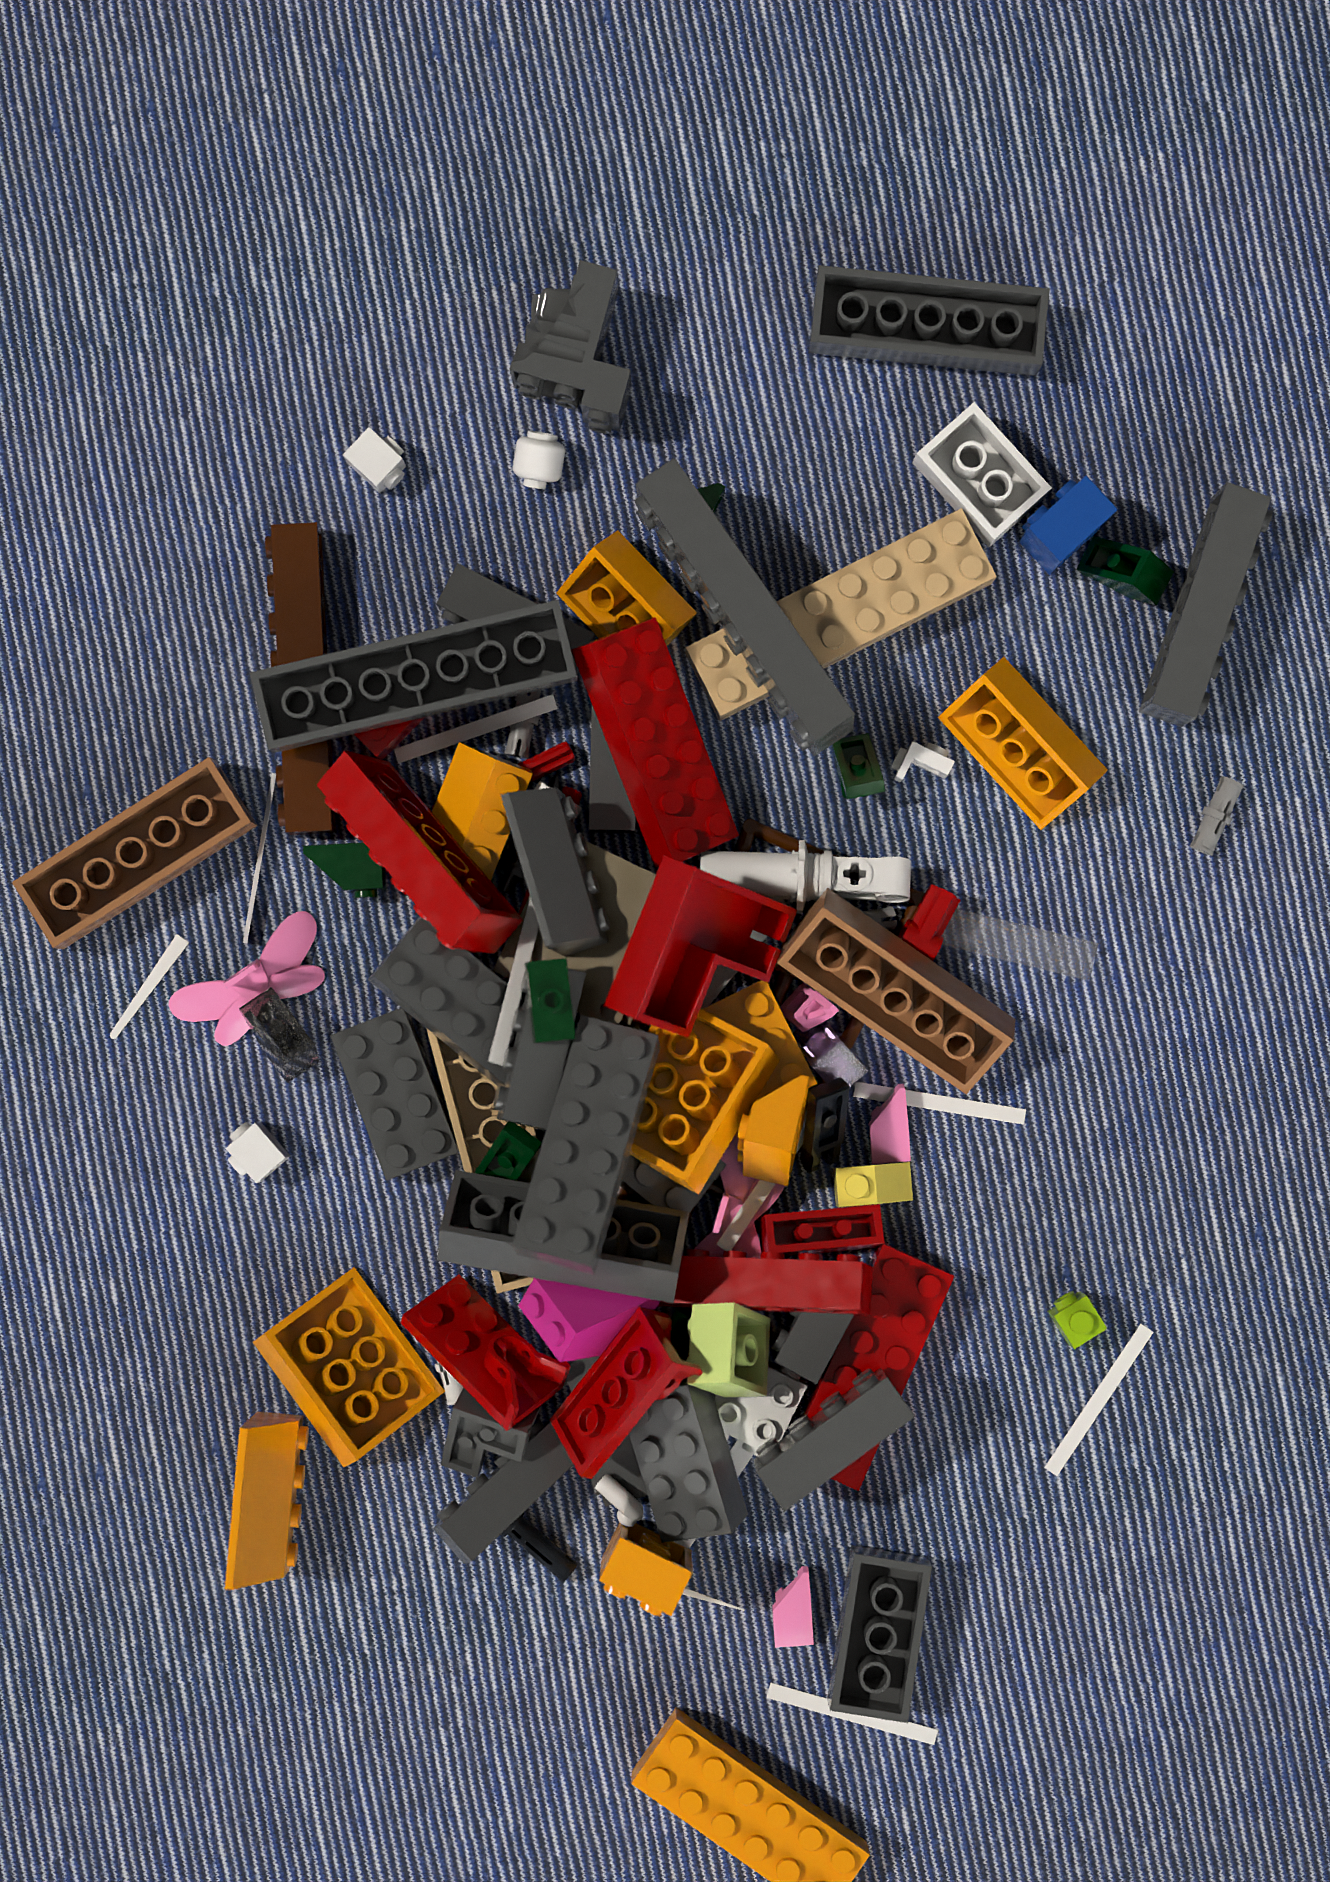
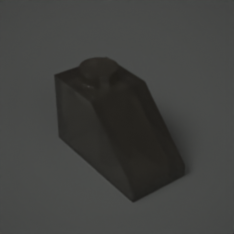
(280, 1035)

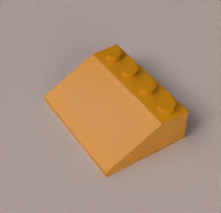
(699, 1098)
(349, 1367)
(266, 1499)

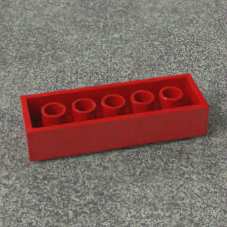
(655, 742)
(418, 854)
(901, 1315)

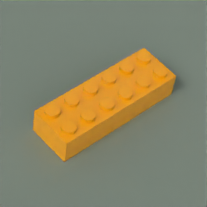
(745, 1807)

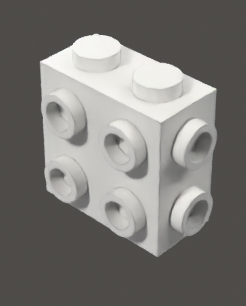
(762, 1417)

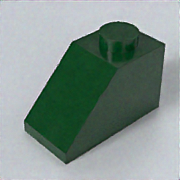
(1126, 569)
(349, 867)

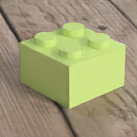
(730, 1349)

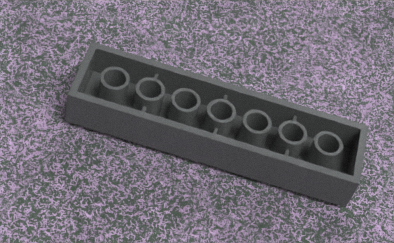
(744, 608)
(413, 676)

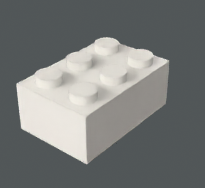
(981, 474)

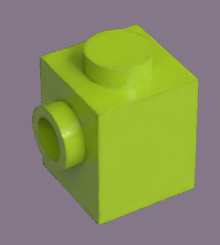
(1076, 1318)

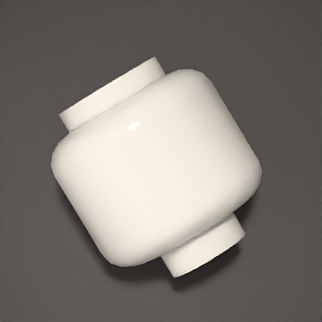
(538, 459)

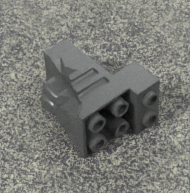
(566, 349)

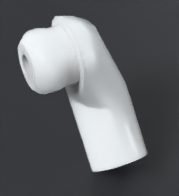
(629, 1507)

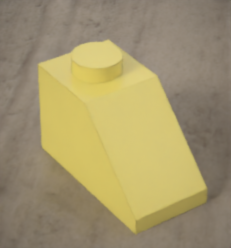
(872, 1184)

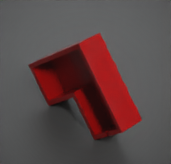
(682, 937)

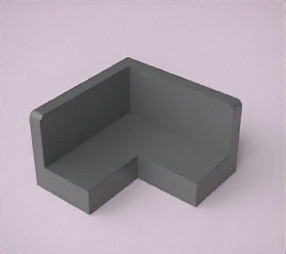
(475, 1431)

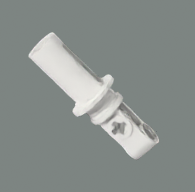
(806, 875)

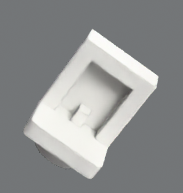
(929, 758)

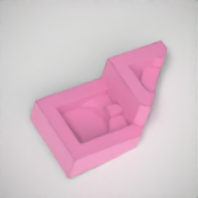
(807, 1008)
(890, 1130)
(793, 1613)

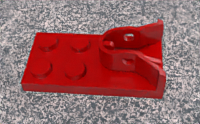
(484, 1352)
(620, 1390)

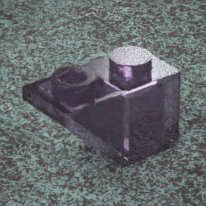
(830, 1054)

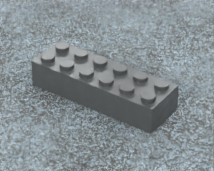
(929, 320)
(1205, 605)
(587, 1145)
(636, 1259)

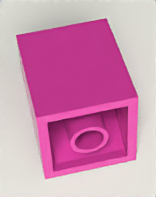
(578, 1319)

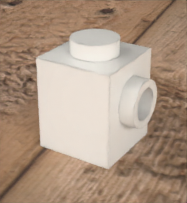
(376, 460)
(255, 1151)

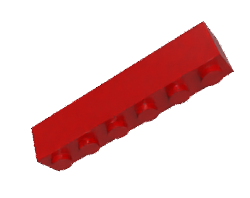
(775, 1282)

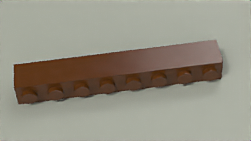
(300, 635)

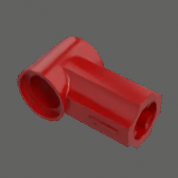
(930, 921)

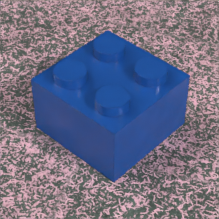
(1073, 519)

